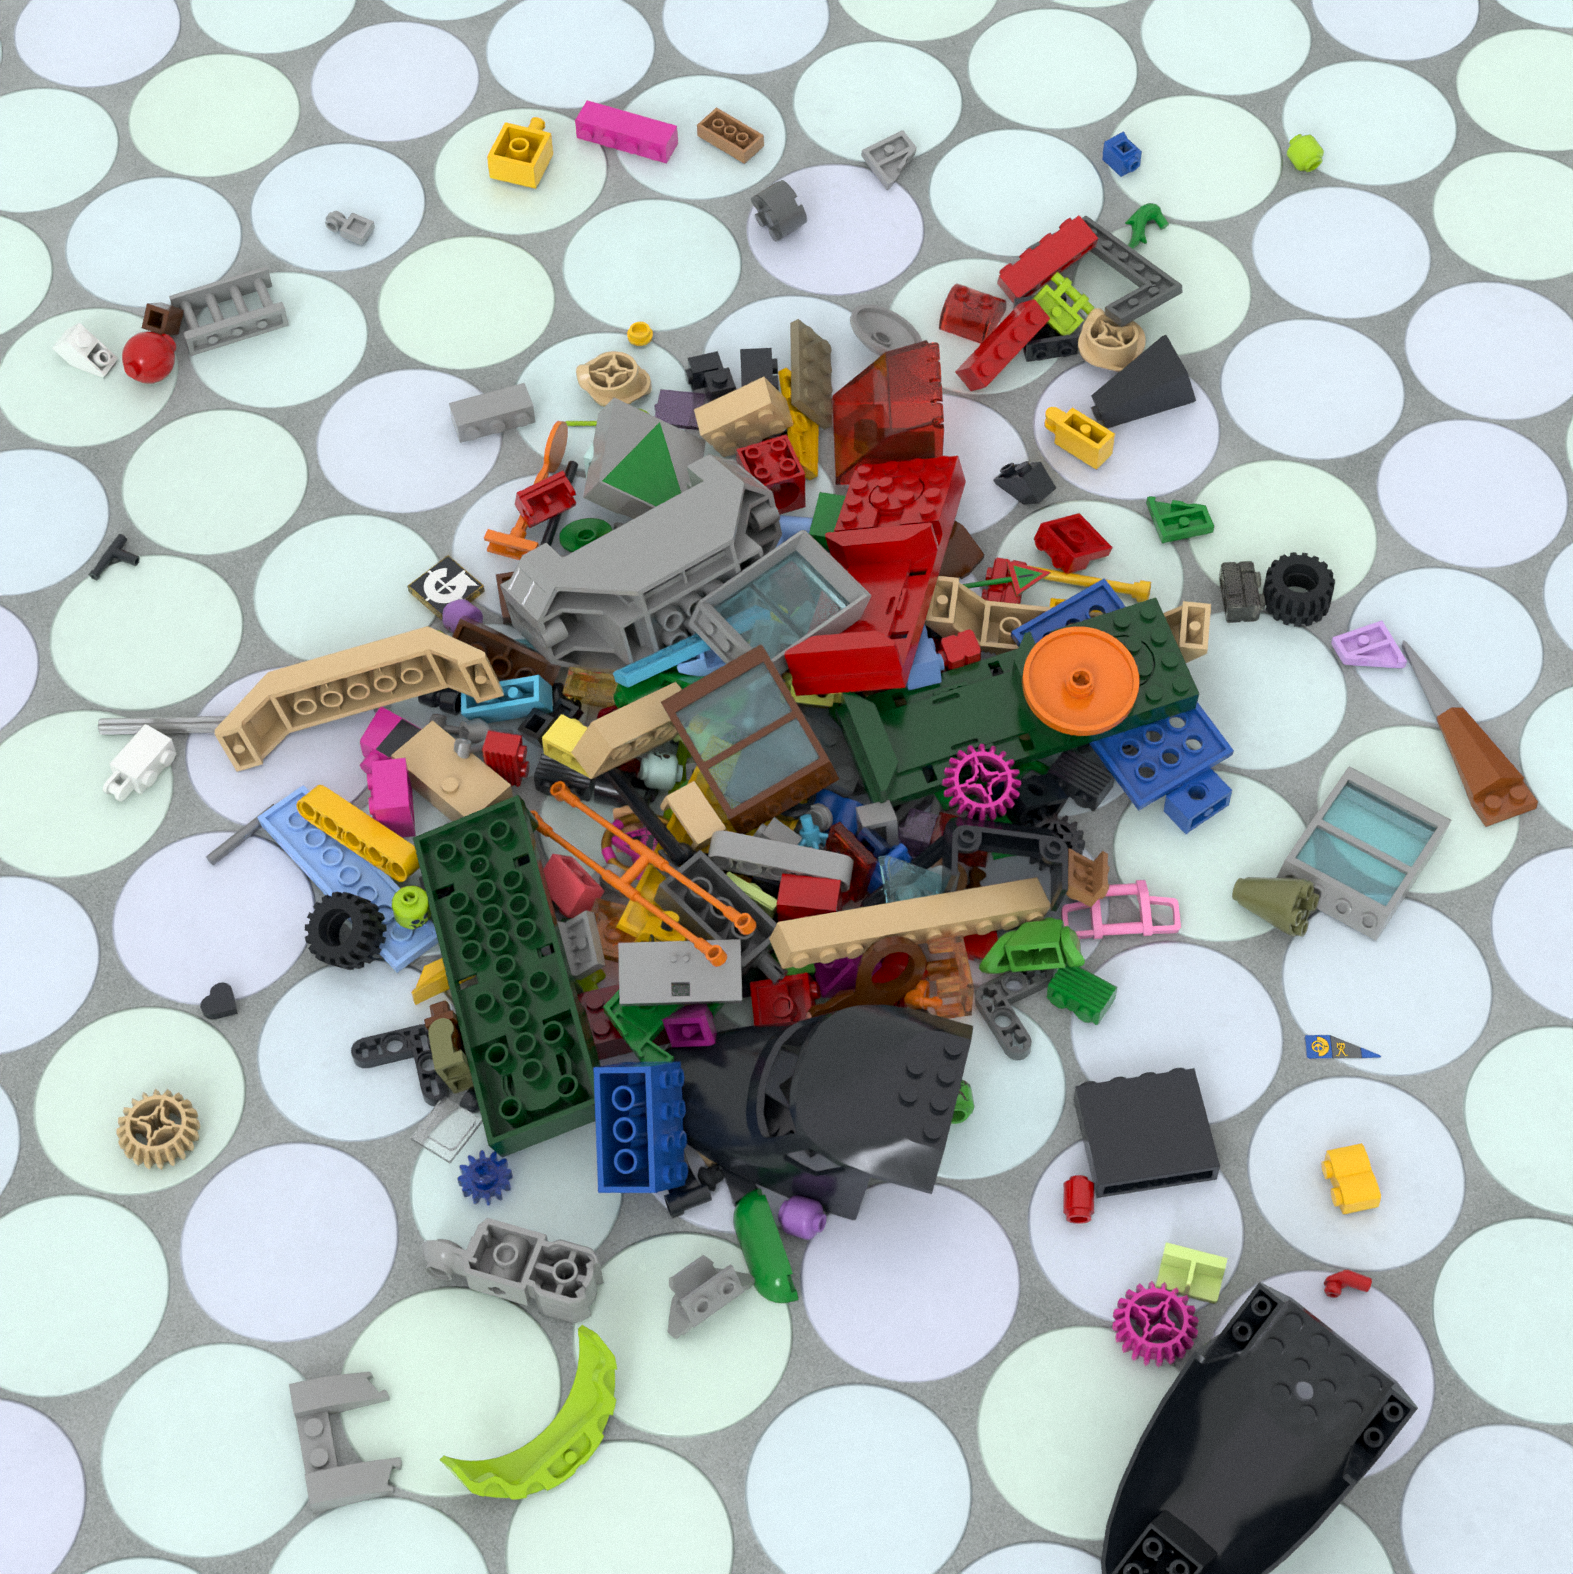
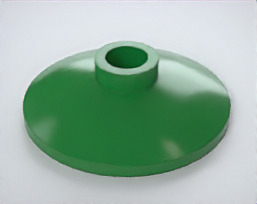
(582, 533)

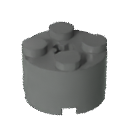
(779, 210)

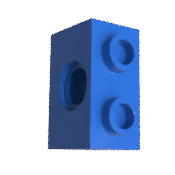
(1191, 813)

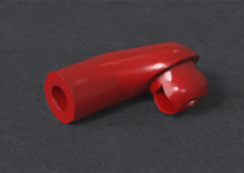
(1344, 1279)

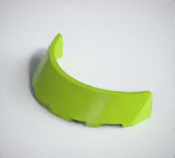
(564, 1442)

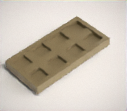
(811, 374)

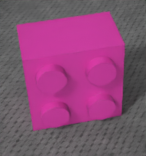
(392, 796)

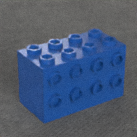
(640, 1127)

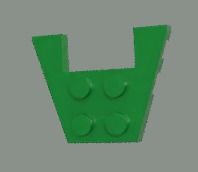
(642, 1025)

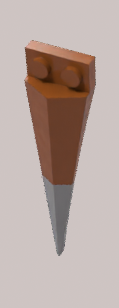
(1487, 775)

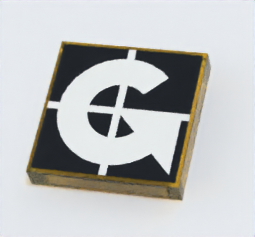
(444, 584)

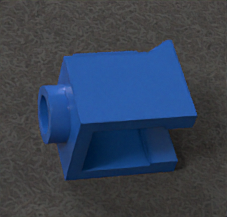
(1121, 154)

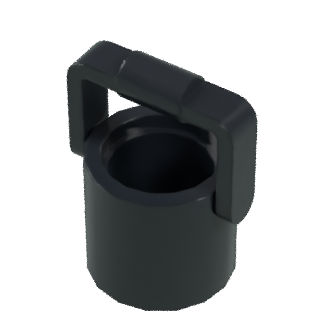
(607, 795)

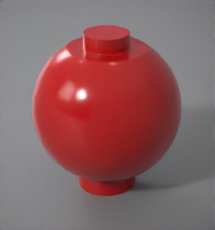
(149, 357)

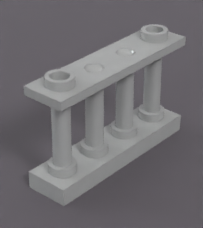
(232, 329)

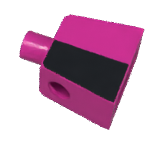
(384, 737)

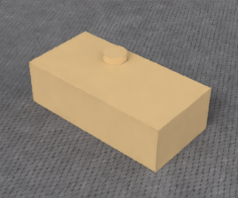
(626, 733)
(445, 779)

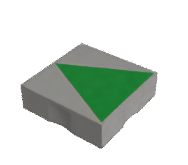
(638, 460)

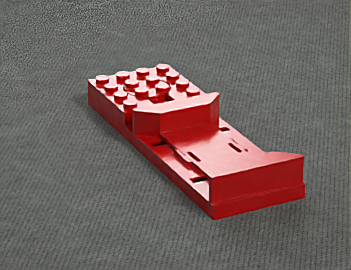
(889, 525)

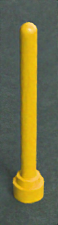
(1138, 590)

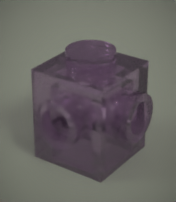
(917, 831)

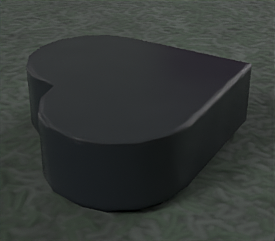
(219, 1002)

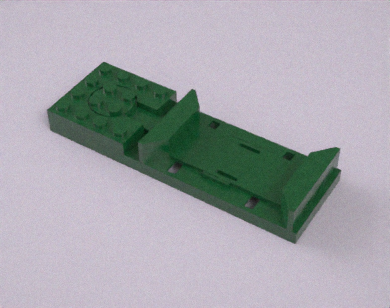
(978, 709)
(523, 1018)

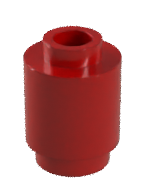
(1078, 1199)

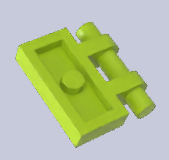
(1062, 316)

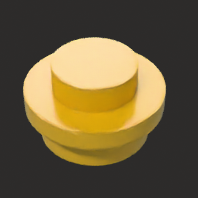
(639, 334)

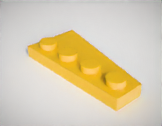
(803, 433)

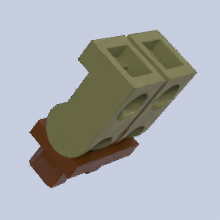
(448, 1047)

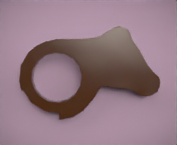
(873, 993)

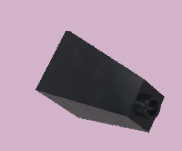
(1144, 387)

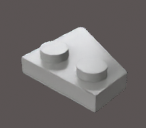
(889, 157)

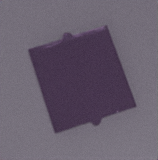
(678, 408)

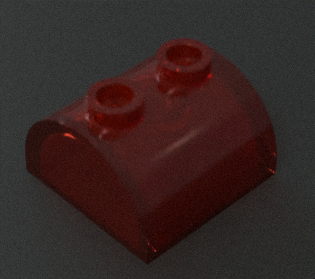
(971, 313)

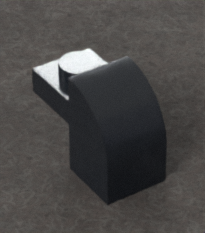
(538, 722)

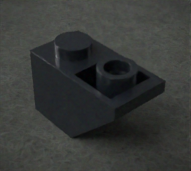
(1025, 482)

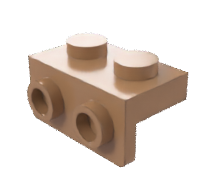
(1087, 878)

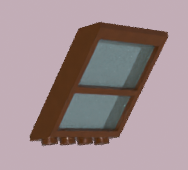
(750, 740)

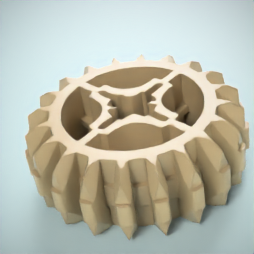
(169, 1140)

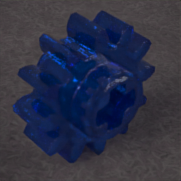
(491, 1185)

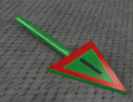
(1020, 575)

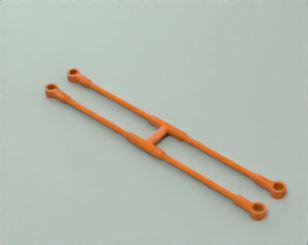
(713, 953)

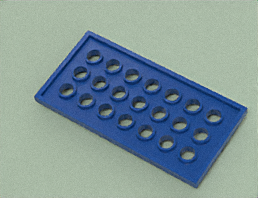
(1173, 740)

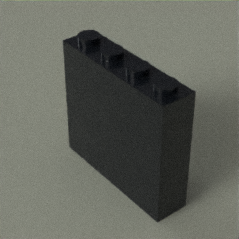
(1146, 1132)

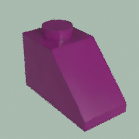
(691, 1026)

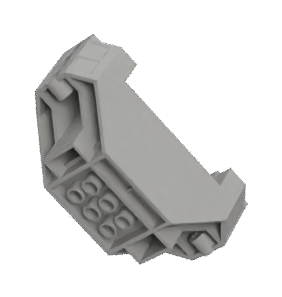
(646, 577)

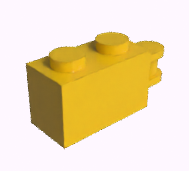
(1080, 435)

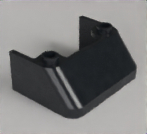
(973, 835)

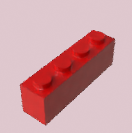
(1051, 256)
(1002, 345)

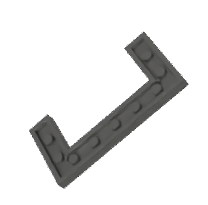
(1153, 283)

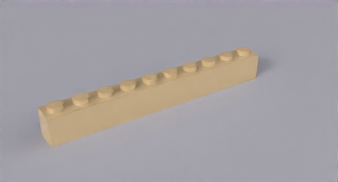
(920, 919)

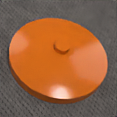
(1080, 681)

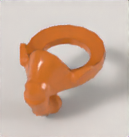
(920, 997)

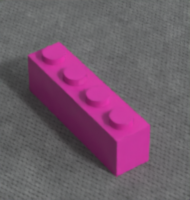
(626, 131)

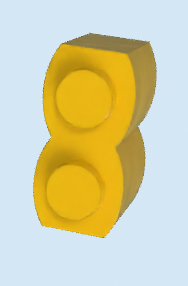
(1352, 1179)

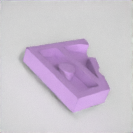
(1369, 647)

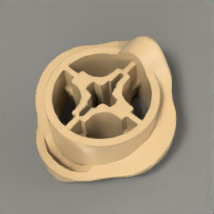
(1108, 344)
(613, 376)

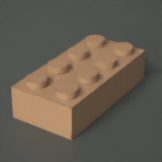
(730, 135)

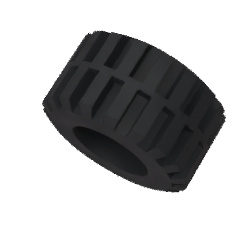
(1299, 572)
(326, 925)

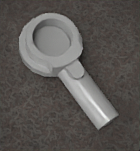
(820, 816)

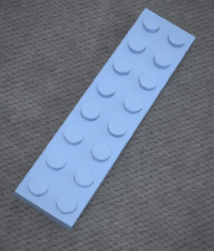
(341, 870)

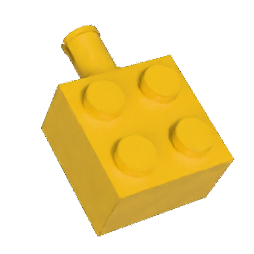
(521, 153)

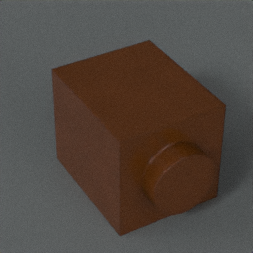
(162, 318)

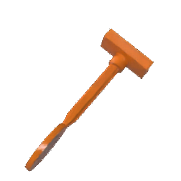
(515, 544)

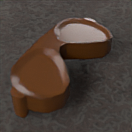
(975, 876)

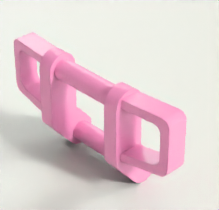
(1145, 927)

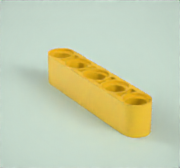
(359, 832)

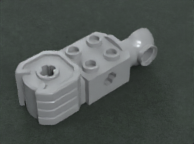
(521, 1266)

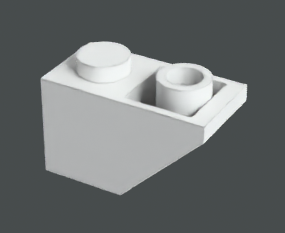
(84, 351)

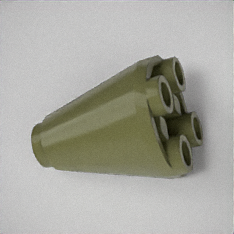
(1278, 901)

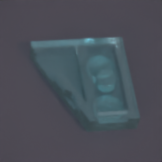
(906, 880)

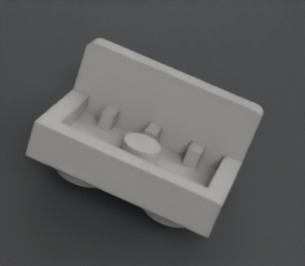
(582, 945)

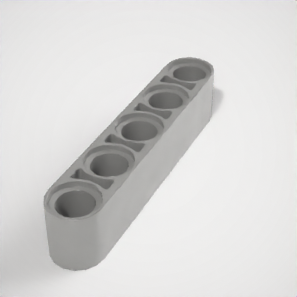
(772, 858)

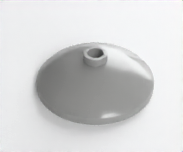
(882, 329)

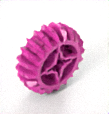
(1002, 774)
(1135, 1307)

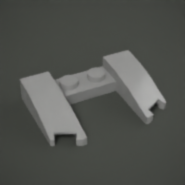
(326, 1482)

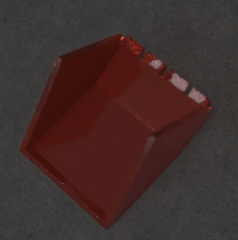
(890, 411)

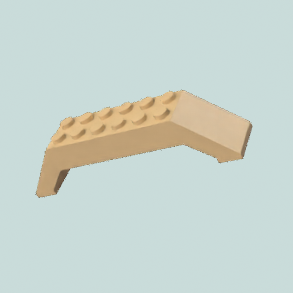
(959, 609)
(349, 685)

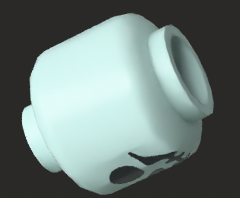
(660, 770)

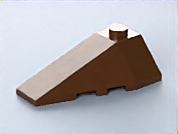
(961, 554)
(507, 656)

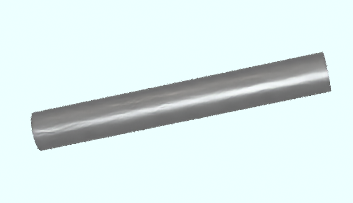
(235, 840)

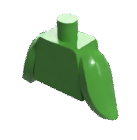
(1034, 947)

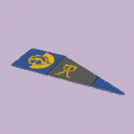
(1331, 1047)

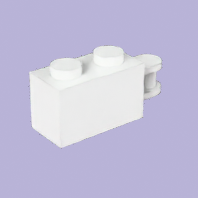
(140, 763)

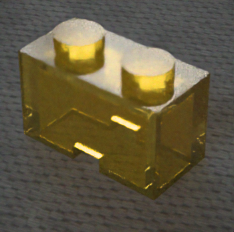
(590, 687)

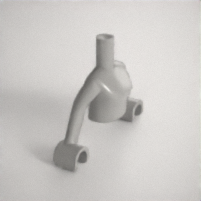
(469, 732)

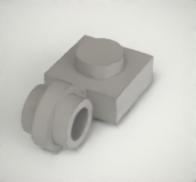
(354, 228)

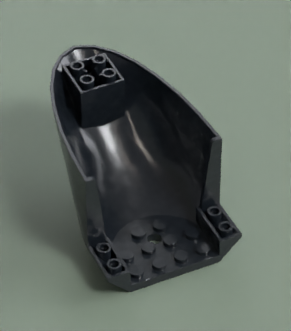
(1238, 1460)

